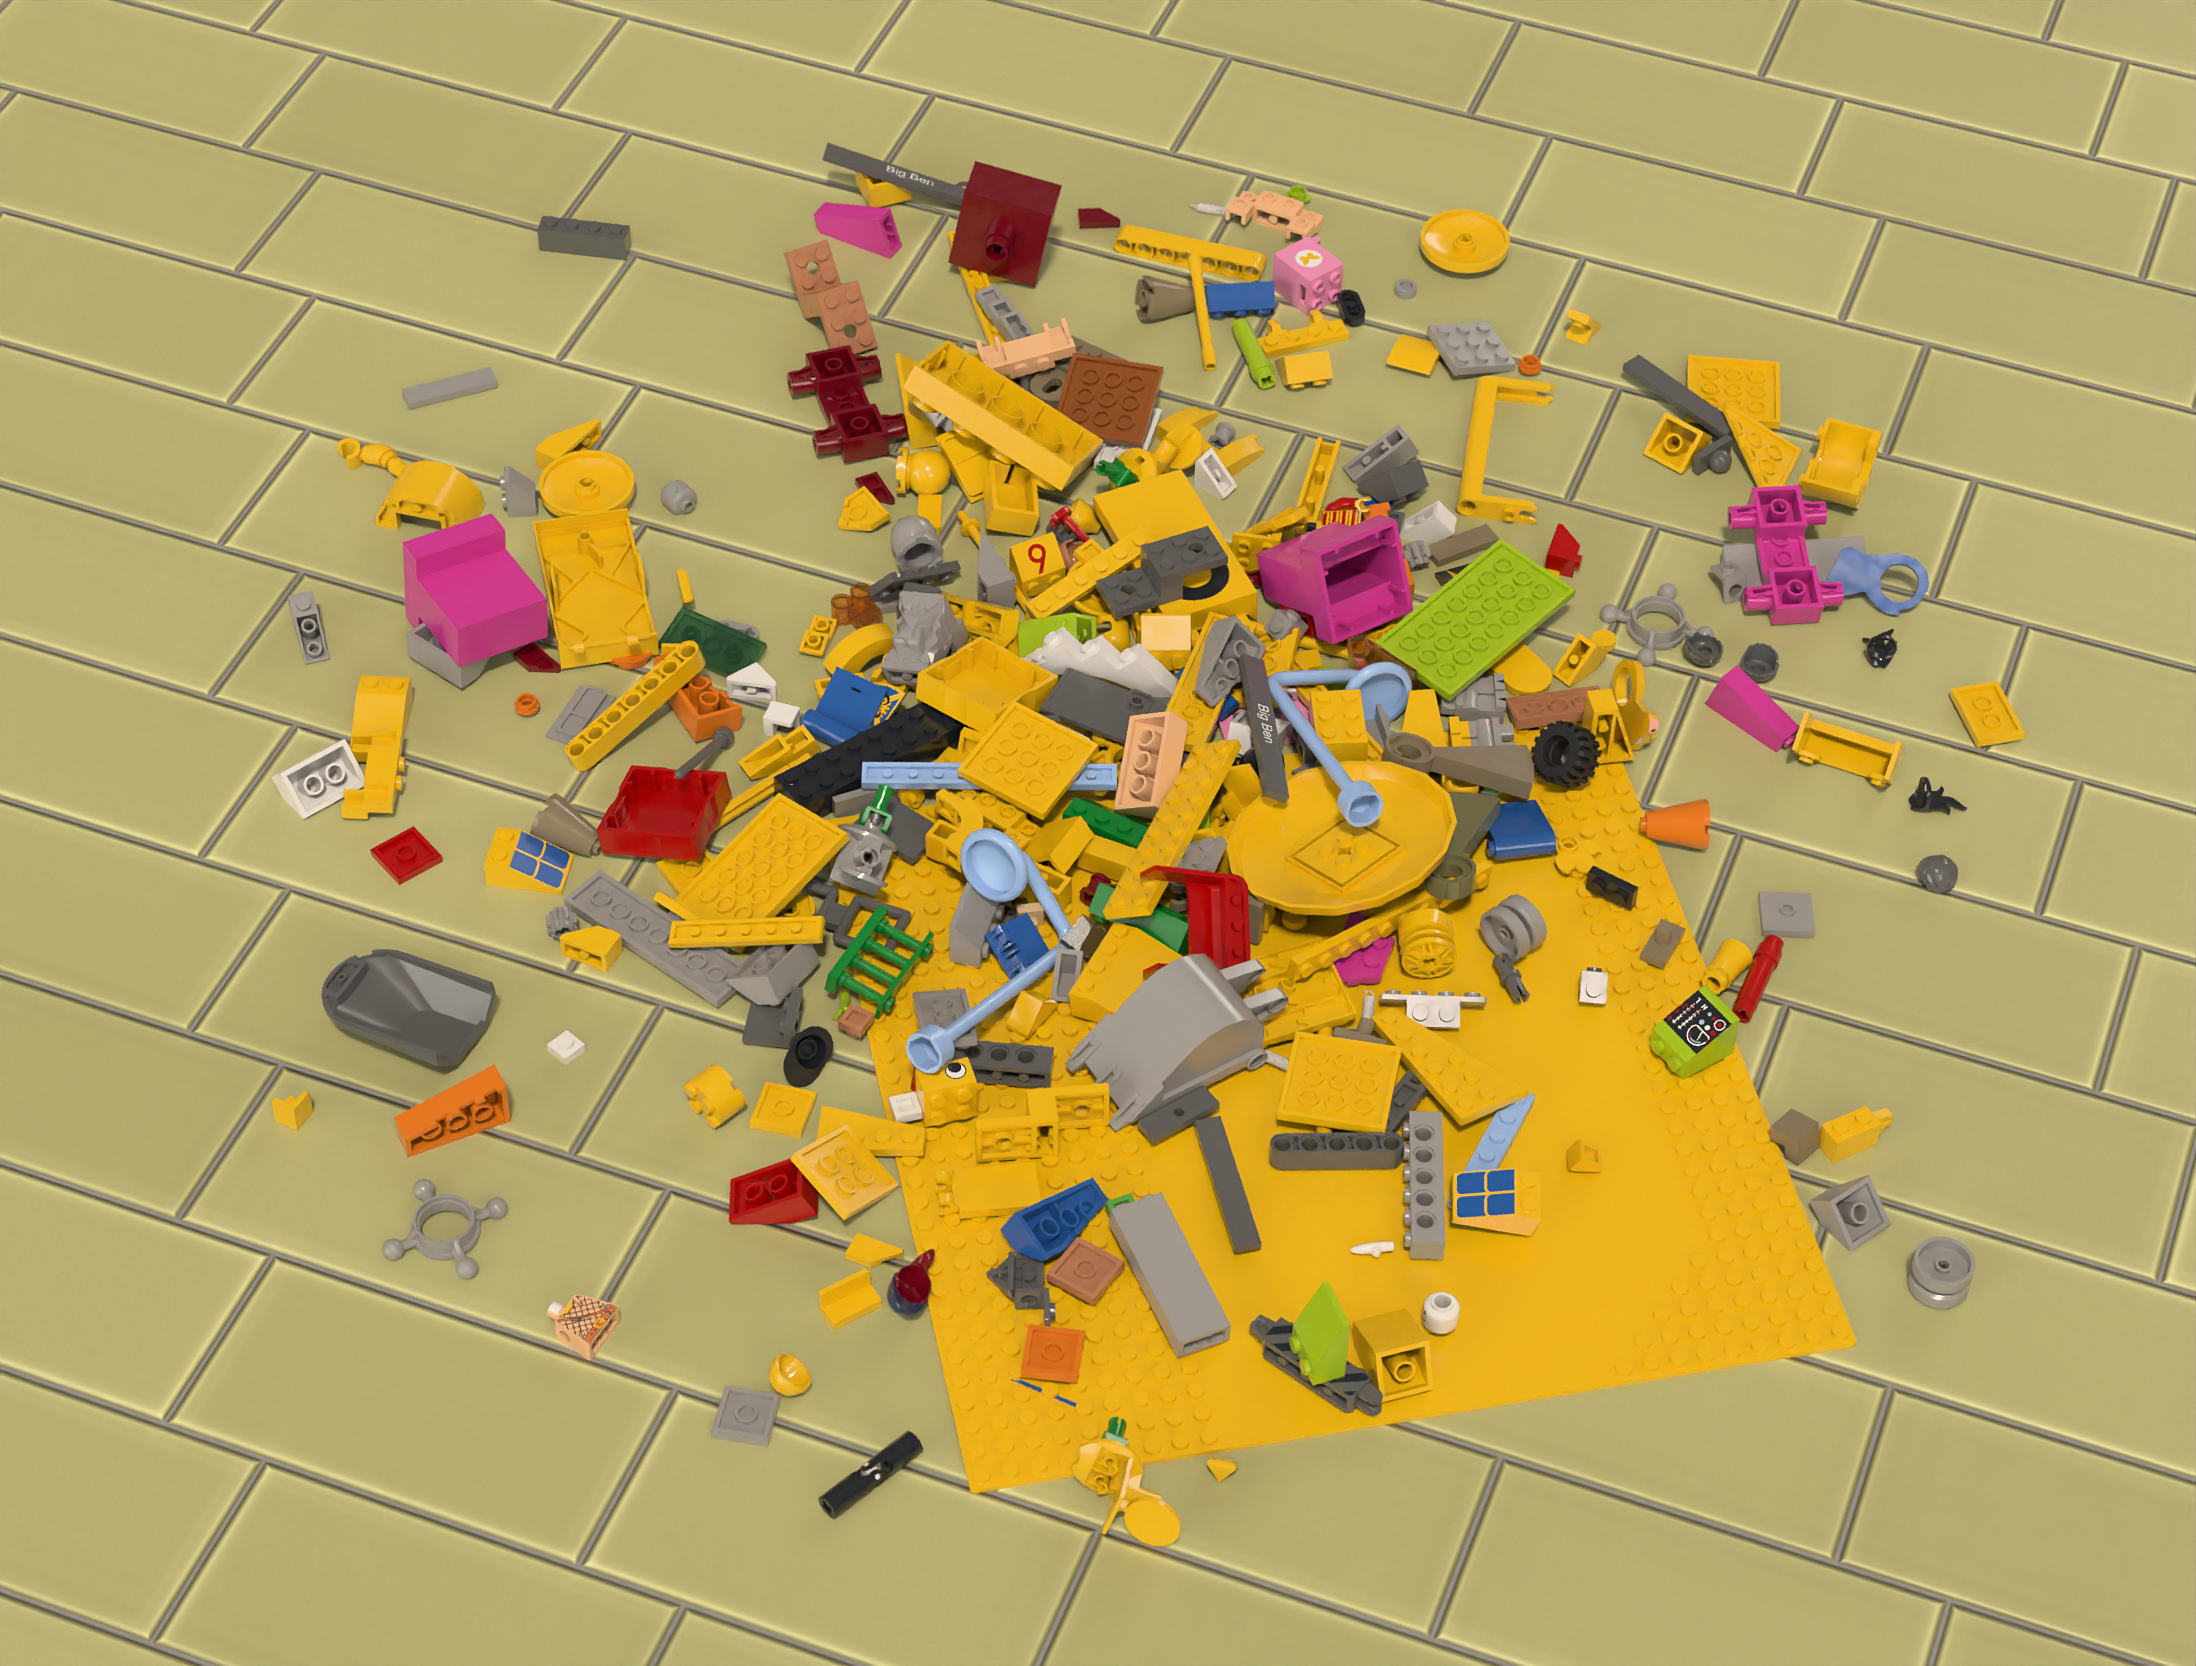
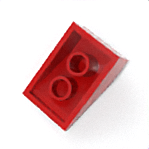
(772, 1196)

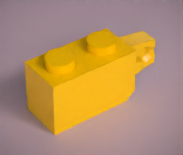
(1853, 1132)

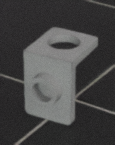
(1730, 575)

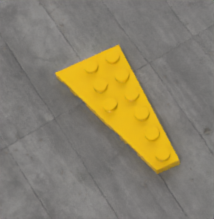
(1452, 1075)

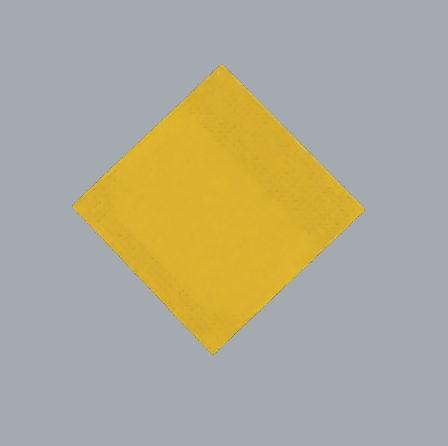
(1635, 1275)

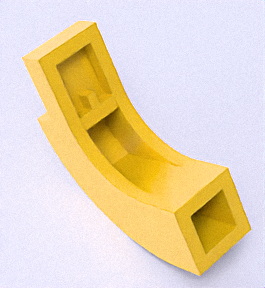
(860, 648)
(965, 816)

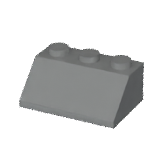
(429, 652)
(970, 923)
(773, 972)

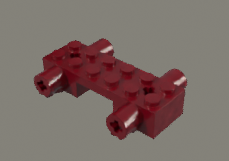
(853, 423)

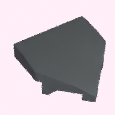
(1018, 1273)

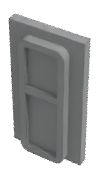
(579, 712)

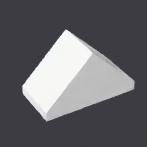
(1213, 476)
(752, 684)

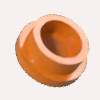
(1530, 365)
(526, 704)

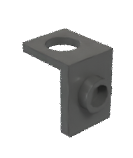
(1041, 1302)

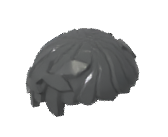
(1703, 649)
(1760, 662)
(1938, 873)

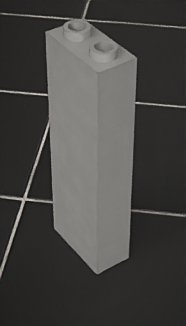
(1169, 1275)

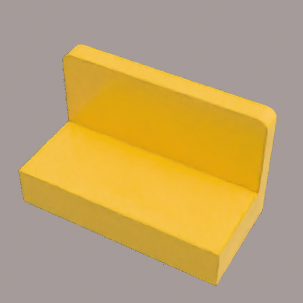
(848, 1299)

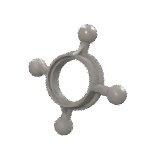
(1654, 639)
(444, 1250)

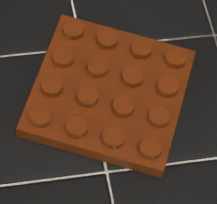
(1111, 397)

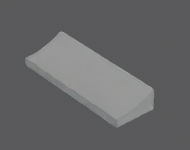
(1821, 553)

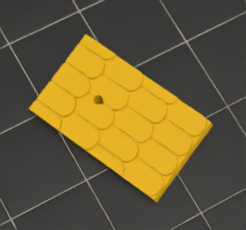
(1313, 1001)

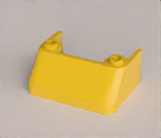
(1848, 750)
(1242, 788)

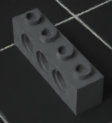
(1010, 1063)

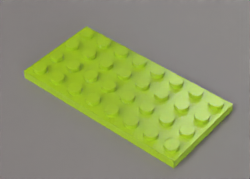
(1476, 618)

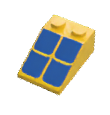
(526, 863)
(1497, 1199)

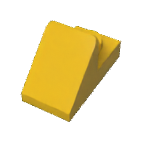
(1582, 327)

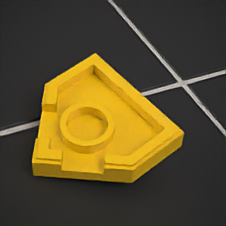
(862, 512)

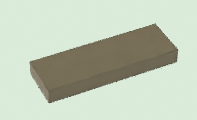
(1462, 545)

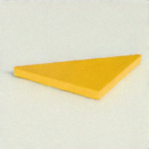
(1765, 452)
(1277, 658)

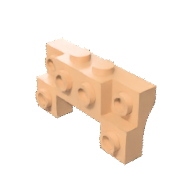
(1276, 213)
(1029, 353)

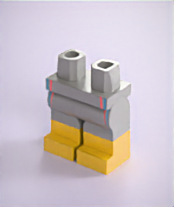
(1479, 732)

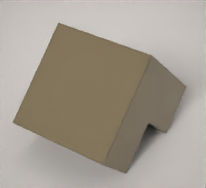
(1797, 1135)

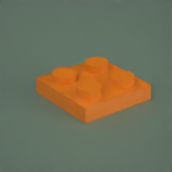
(1052, 1353)

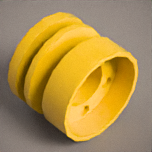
(1427, 943)

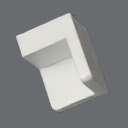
(782, 715)

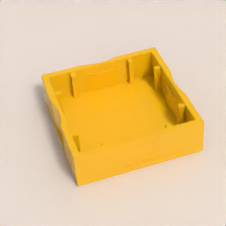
(982, 682)

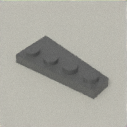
(926, 576)

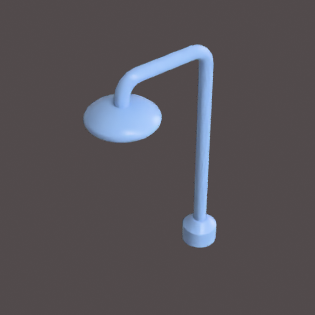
(1379, 684)
(1000, 873)

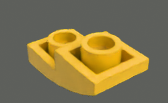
(819, 636)

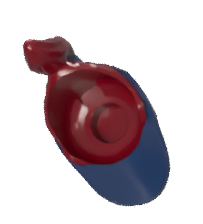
(911, 1285)

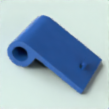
(844, 710)
(1520, 832)

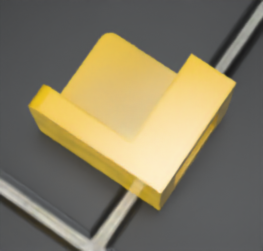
(293, 1111)

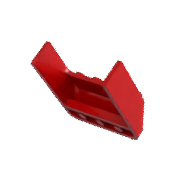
(1215, 914)

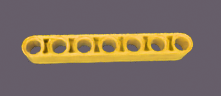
(1175, 250)
(635, 706)

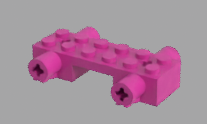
(1789, 582)

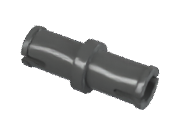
(1511, 978)

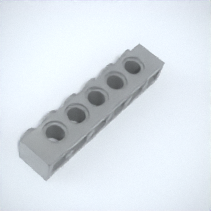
(1424, 1186)

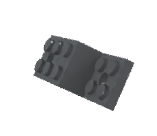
(1161, 572)

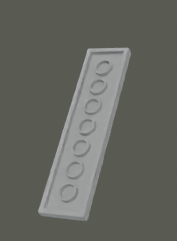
(647, 932)

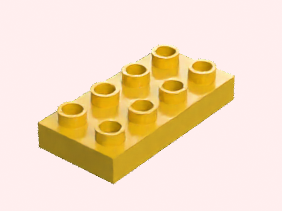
(1002, 415)

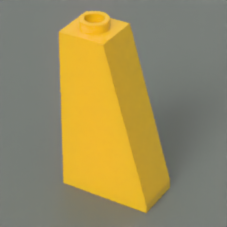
(1423, 717)

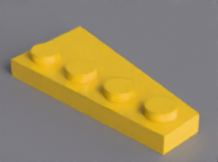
(879, 1135)

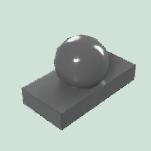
(1714, 456)

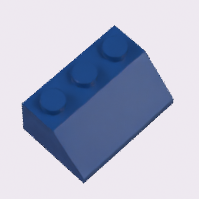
(1240, 298)

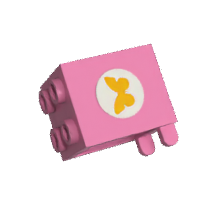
(1307, 275)

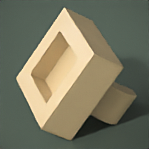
(1034, 910)

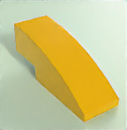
(778, 753)

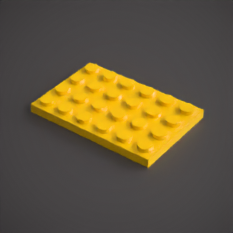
(764, 864)

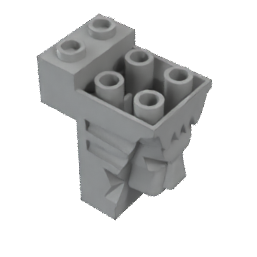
(923, 636)

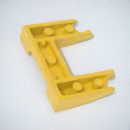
(1233, 456)

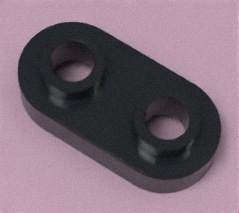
(1351, 307)

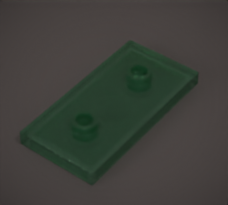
(722, 646)

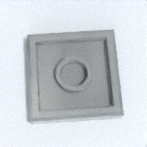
(746, 1416)

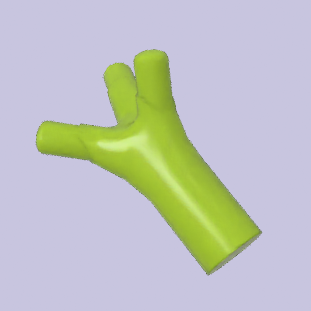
(844, 995)

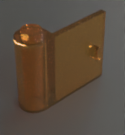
(1365, 652)

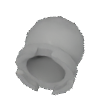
(915, 543)

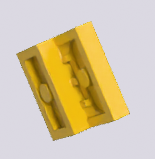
(1414, 354)

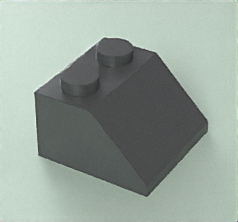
(1396, 483)

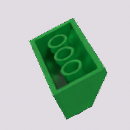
(1107, 822)
(1163, 923)

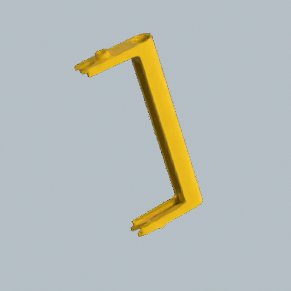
(1470, 497)

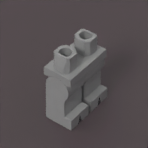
(1479, 700)

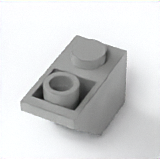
(520, 493)

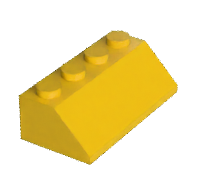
(920, 428)

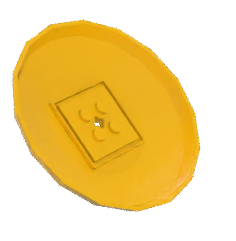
(1318, 864)

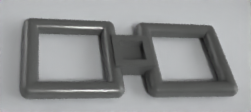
(839, 917)

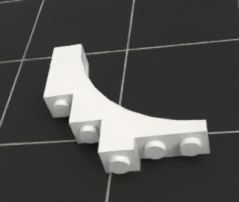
(1100, 659)

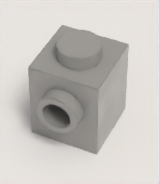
(1283, 622)

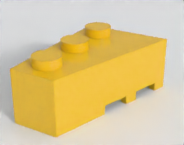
(1605, 722)

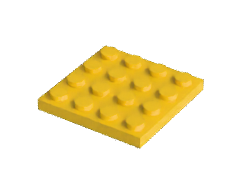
(1743, 383)
(1028, 760)
(1339, 1083)

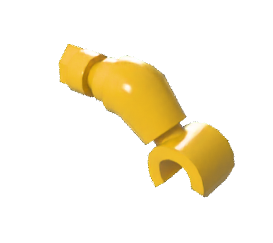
(373, 454)

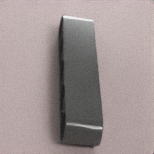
(1336, 1150)

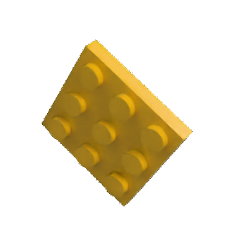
(844, 1172)

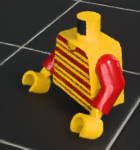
(1343, 510)

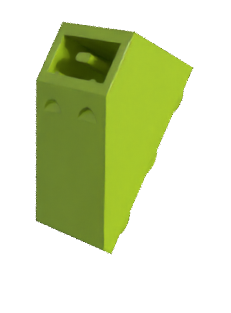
(1033, 631)

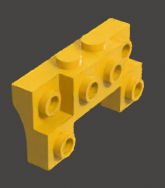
(382, 773)
(1001, 816)

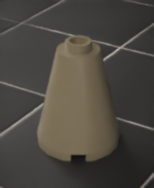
(1162, 298)
(565, 827)

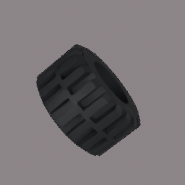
(1581, 759)

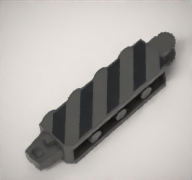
(1345, 1393)

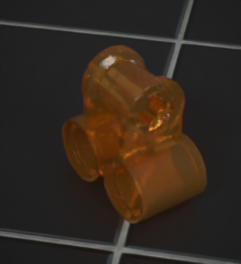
(855, 608)

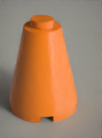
(1679, 824)

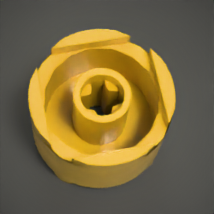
(714, 1095)

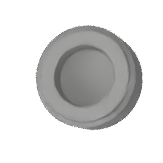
(1405, 289)

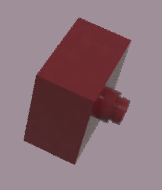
(1004, 223)

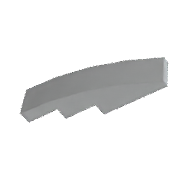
(1002, 314)

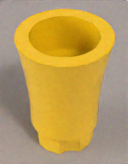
(1727, 965)

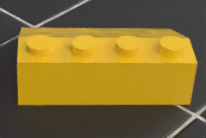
(1116, 971)

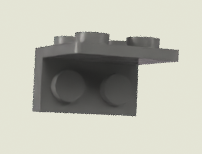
(774, 1024)

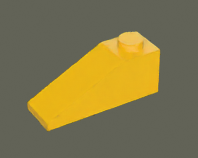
(568, 441)

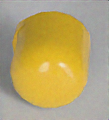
(1118, 635)

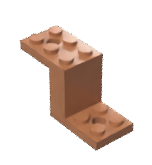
(830, 299)

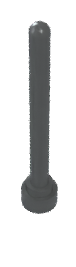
(721, 739)

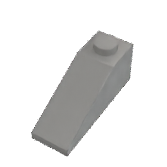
(1383, 455)

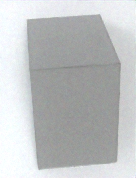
(1066, 972)

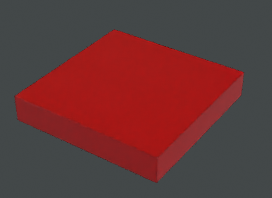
(406, 855)

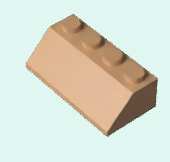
(1150, 762)

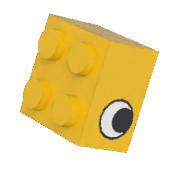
(947, 1093)

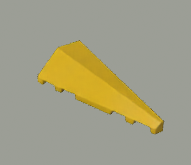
(985, 618)

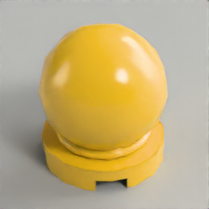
(923, 471)

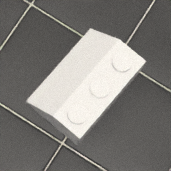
(319, 779)

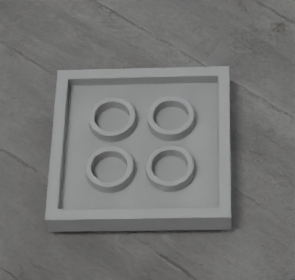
(1471, 348)

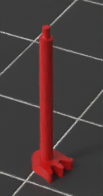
(1063, 516)

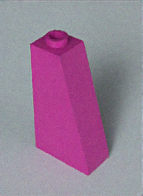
(860, 226)
(1752, 710)

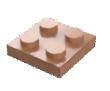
(1085, 1270)

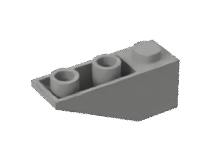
(308, 627)

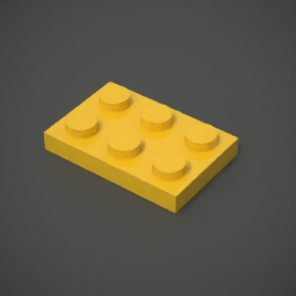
(1987, 713)

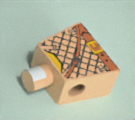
(584, 1323)

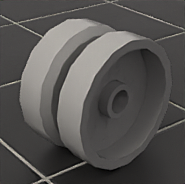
(1513, 927)
(1941, 1272)

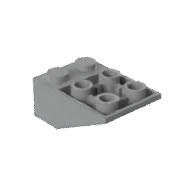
(994, 580)

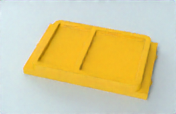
(967, 461)

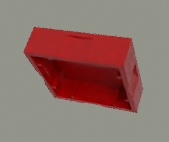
(664, 814)

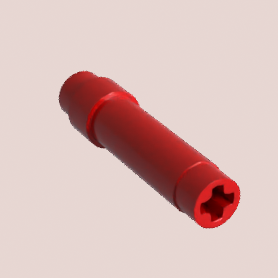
(1764, 963)

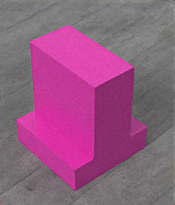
(1340, 576)
(471, 591)

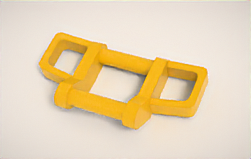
(1287, 518)

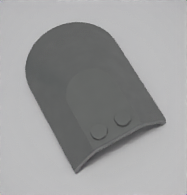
(409, 1004)

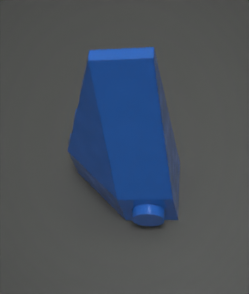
(1054, 1222)

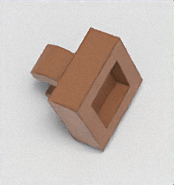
(855, 1021)

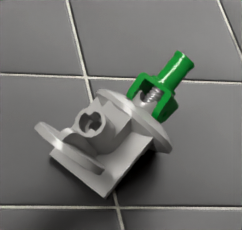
(867, 853)

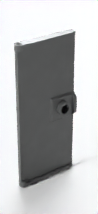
(1099, 705)

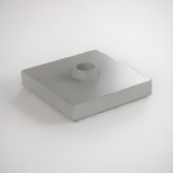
(1786, 914)

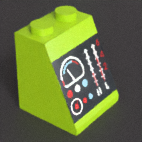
(1696, 1034)

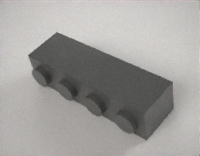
(584, 238)

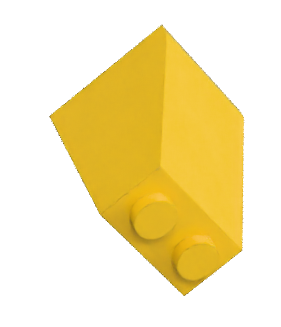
(1394, 1354)

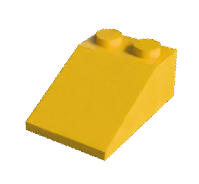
(382, 704)

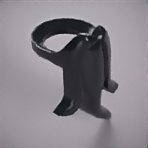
(1879, 653)
(1932, 800)

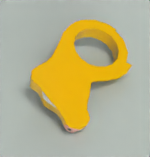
(1637, 718)

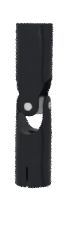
(868, 1476)

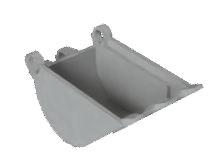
(1178, 1035)

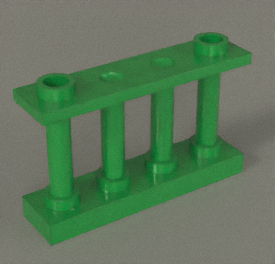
(866, 941)

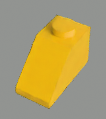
(1579, 660)
(592, 946)

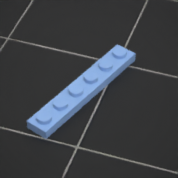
(1499, 1136)

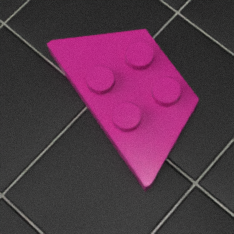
(1366, 963)

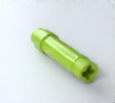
(1259, 364)

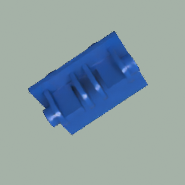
(1016, 944)

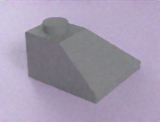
(1851, 1212)

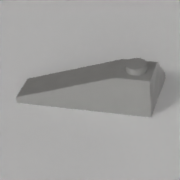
(1220, 662)

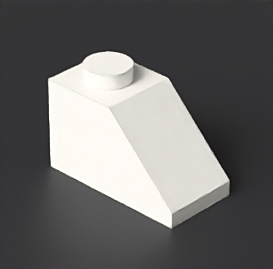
(1429, 524)

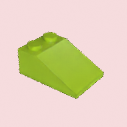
(1321, 1337)

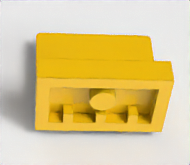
(1247, 545)

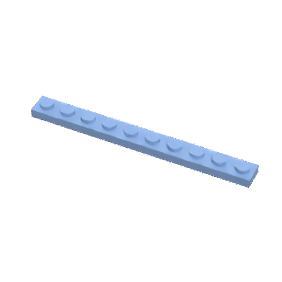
(944, 776)

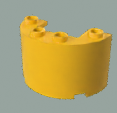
(1842, 463)
(433, 493)

